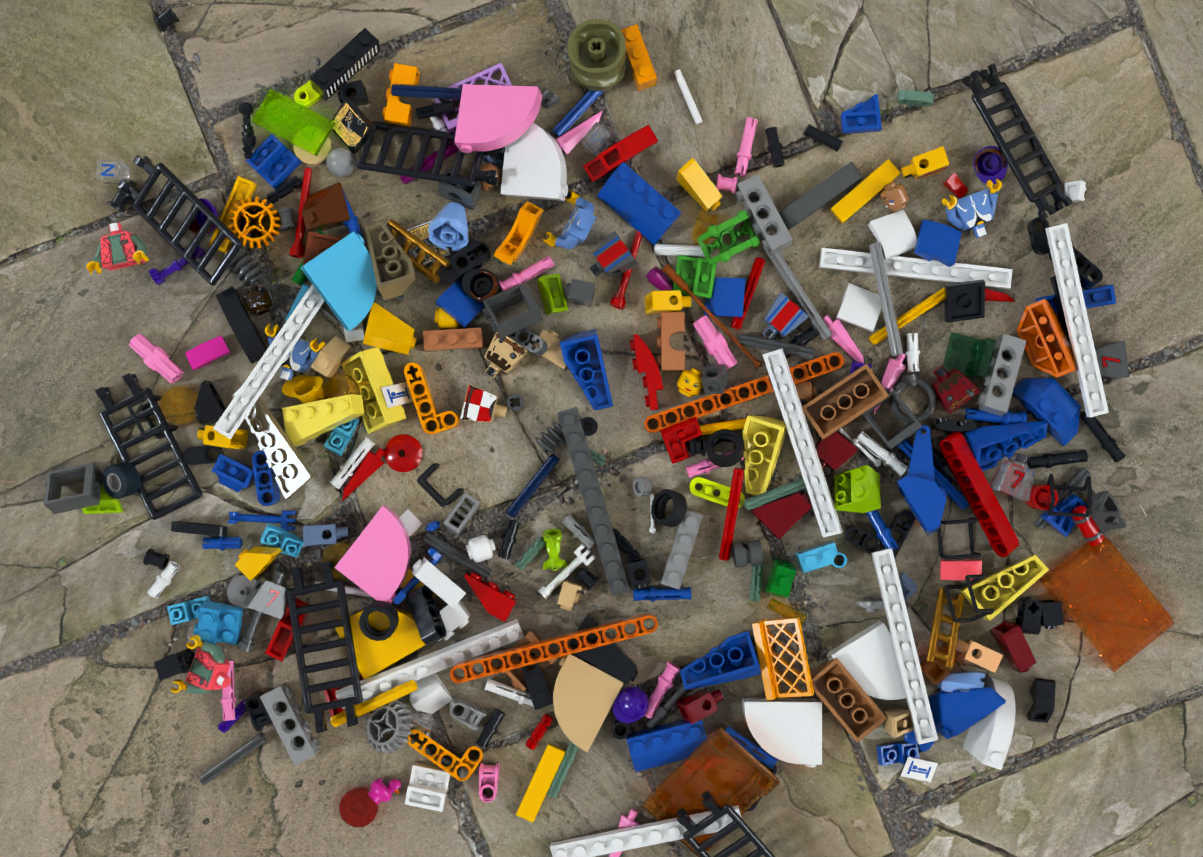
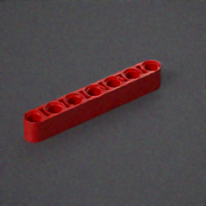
(979, 494)

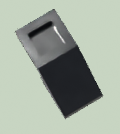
(1043, 699)

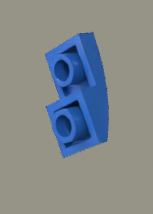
(896, 752)

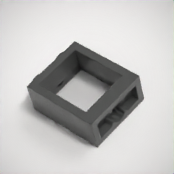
(509, 298)
(902, 433)
(91, 492)

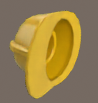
(304, 388)

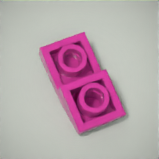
(207, 352)

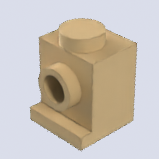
(569, 594)

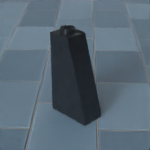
(609, 657)

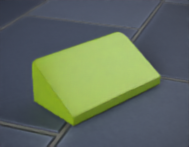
(552, 294)

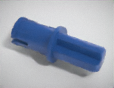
(222, 543)

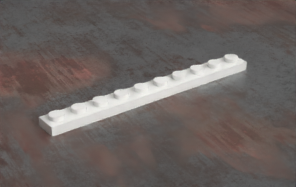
(916, 268)
(1077, 320)
(269, 363)
(802, 442)
(904, 646)
(436, 661)
(634, 836)

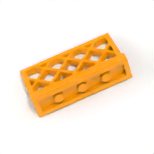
(767, 658)

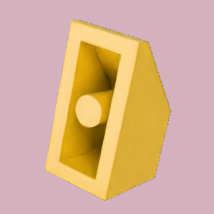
(256, 560)

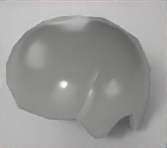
(341, 162)

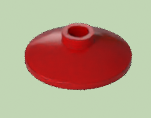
(412, 450)

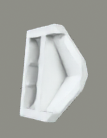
(430, 694)

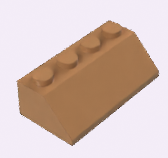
(845, 401)
(846, 699)

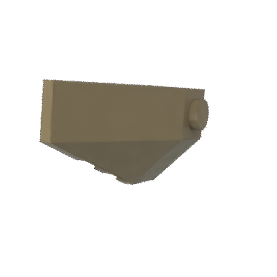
(390, 263)

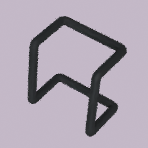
(146, 436)
(1087, 485)
(432, 492)
(973, 554)
(984, 612)

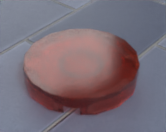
(357, 807)

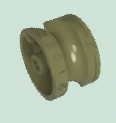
(597, 54)

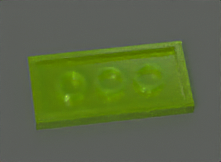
(293, 122)

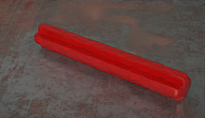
(749, 290)

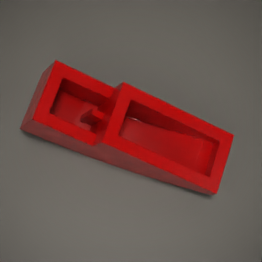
(283, 635)

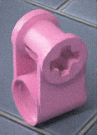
(488, 778)

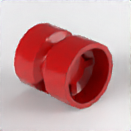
(1040, 497)

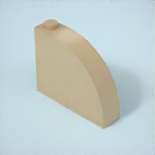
(583, 699)

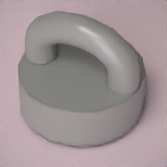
(642, 486)

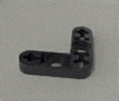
(897, 520)

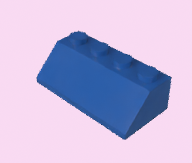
(638, 204)
(664, 743)

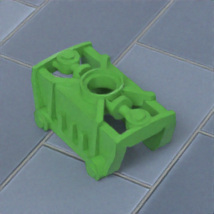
(727, 229)

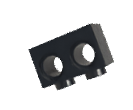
(174, 664)

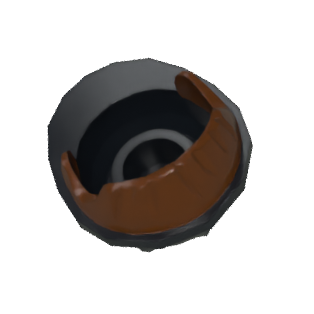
(480, 284)

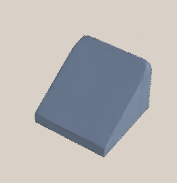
(908, 585)

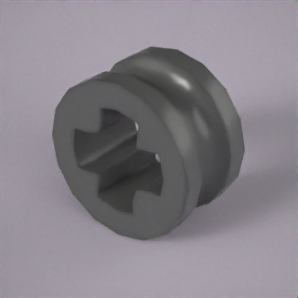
(515, 408)

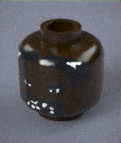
(257, 300)

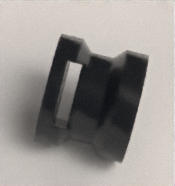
(590, 426)
(695, 446)

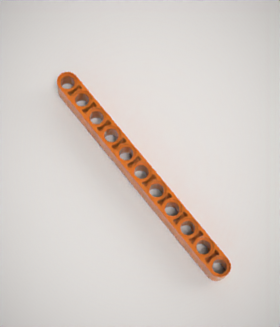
(753, 392)
(546, 654)

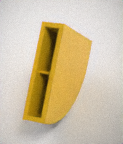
(377, 655)

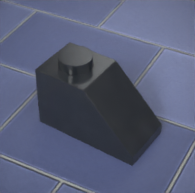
(208, 404)

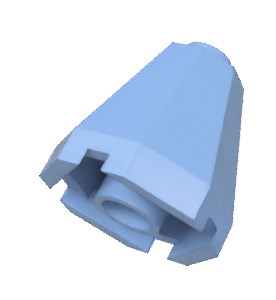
(449, 228)
(962, 681)

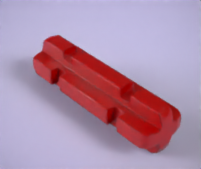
(539, 731)

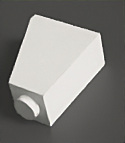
(438, 582)

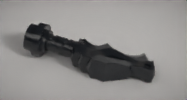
(248, 139)

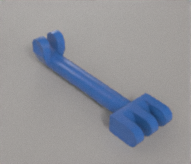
(283, 520)
(414, 581)

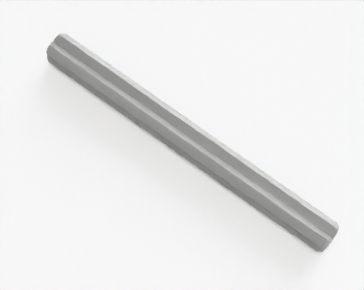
(800, 295)
(886, 299)

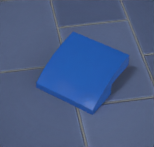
(273, 161)
(938, 242)
(726, 298)
(459, 304)

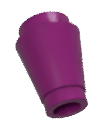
(659, 279)

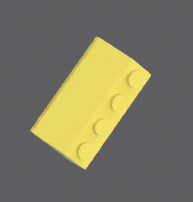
(371, 375)

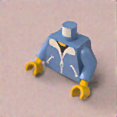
(973, 210)
(577, 225)
(300, 357)

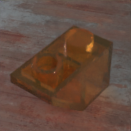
(937, 672)

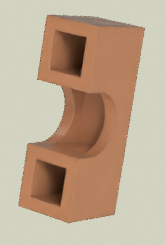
(670, 324)
(453, 339)

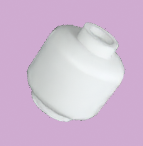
(480, 548)

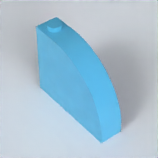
(345, 279)

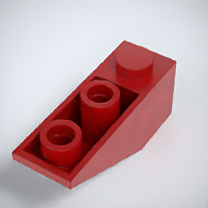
(494, 600)

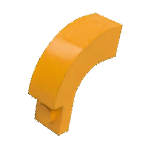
(520, 233)

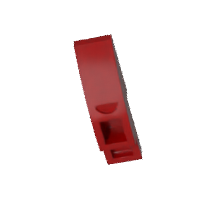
(620, 152)
(645, 363)

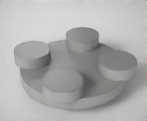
(239, 590)

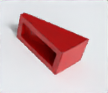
(955, 185)

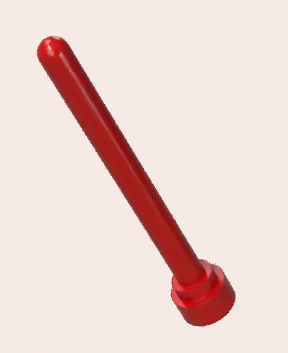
(297, 249)
(618, 300)

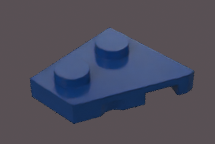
(862, 118)

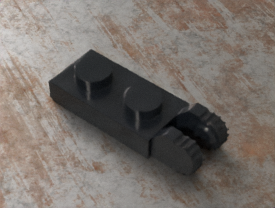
(537, 686)

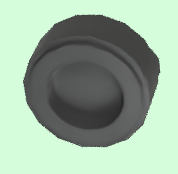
(548, 95)

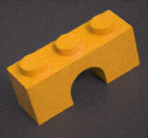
(639, 59)
(396, 111)

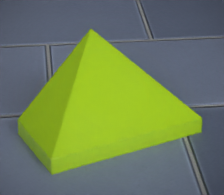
(107, 505)

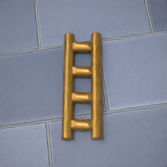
(425, 249)
(935, 635)

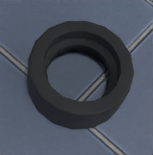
(721, 436)
(678, 511)
(373, 633)

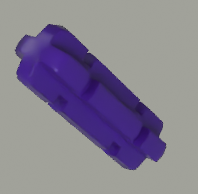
(239, 711)

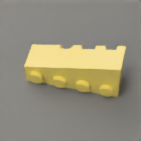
(315, 418)
(1005, 585)

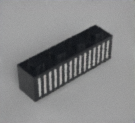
(345, 64)

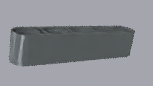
(820, 195)

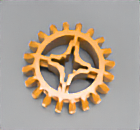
(260, 215)

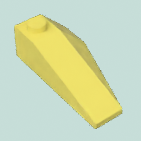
(762, 447)

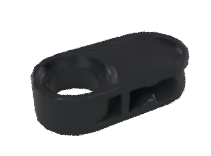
(1039, 239)
(200, 455)

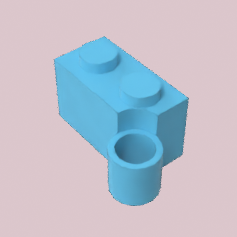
(819, 557)

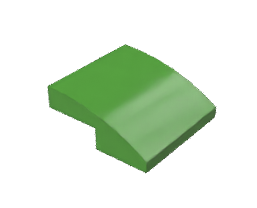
(697, 275)

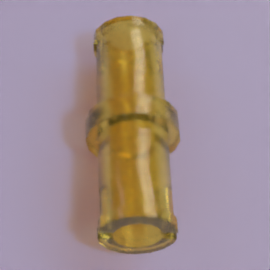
(786, 610)

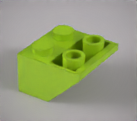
(857, 490)

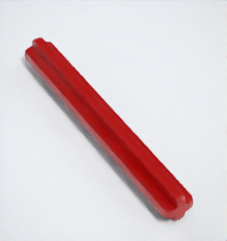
(731, 514)

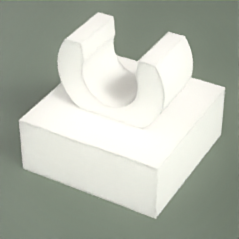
(1075, 190)

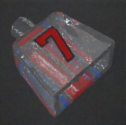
(1014, 478)

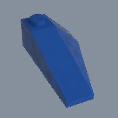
(585, 361)
(1000, 441)
(726, 663)
(960, 710)

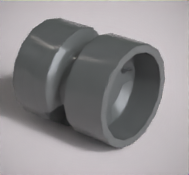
(747, 553)

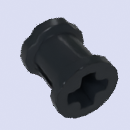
(166, 18)
(120, 200)
(156, 559)
(586, 578)

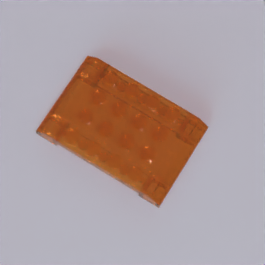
(1108, 602)
(714, 766)

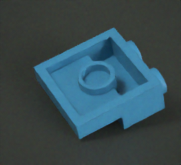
(218, 622)

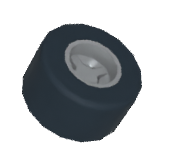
(121, 480)

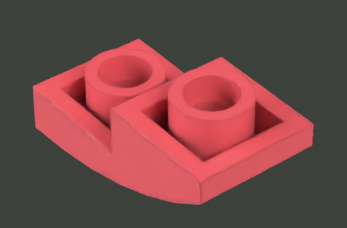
(959, 568)

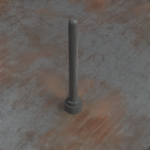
(247, 642)

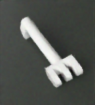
(546, 591)

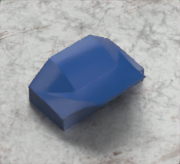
(233, 472)

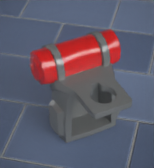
(1101, 519)

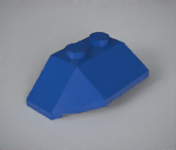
(1050, 403)

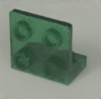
(968, 355)

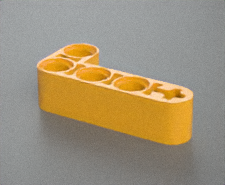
(419, 400)
(441, 752)

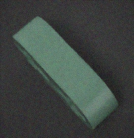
(915, 98)

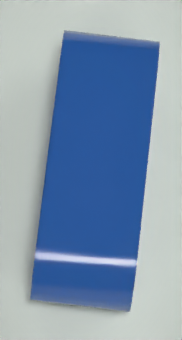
(261, 487)

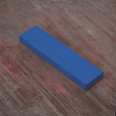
(1092, 297)

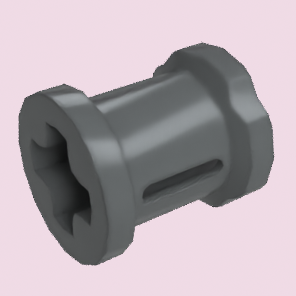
(286, 219)

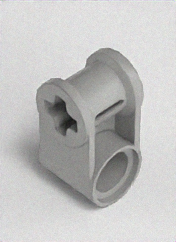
(469, 715)

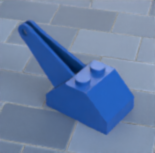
(919, 486)

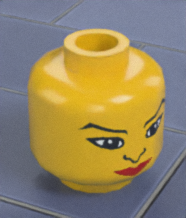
(690, 382)

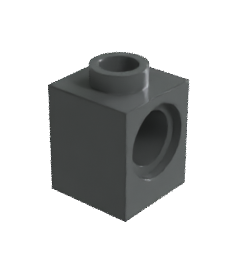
(715, 379)

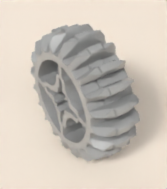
(378, 727)

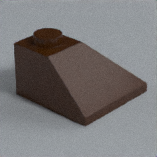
(325, 209)

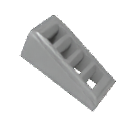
(457, 530)

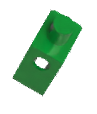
(780, 579)

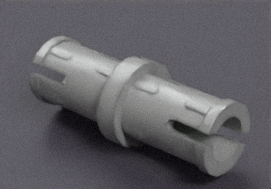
(578, 531)

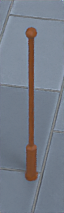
(685, 288)

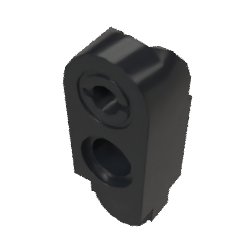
(453, 272)

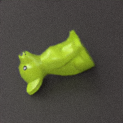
(552, 538)

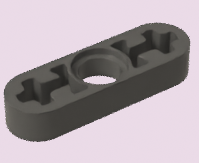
(532, 337)

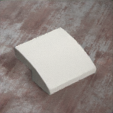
(894, 234)
(860, 307)
(427, 787)

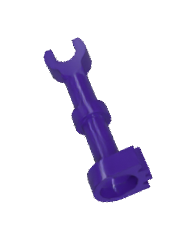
(159, 276)

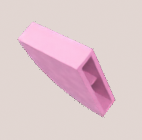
(495, 115)
(379, 556)

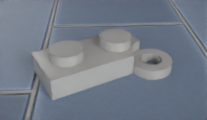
(871, 604)

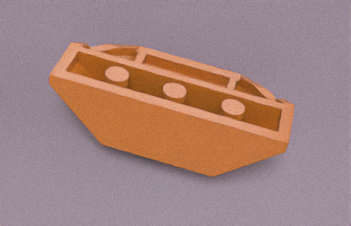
(1046, 340)

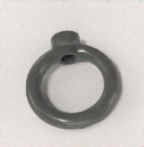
(912, 380)

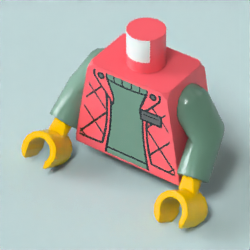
(118, 251)
(207, 669)

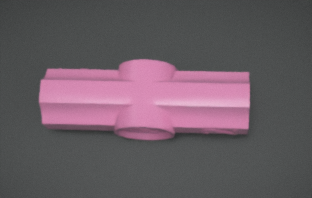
(714, 342)
(156, 358)

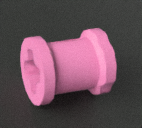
(726, 184)

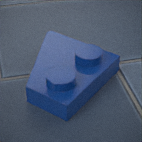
(1064, 524)

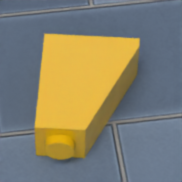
(699, 186)
(388, 331)

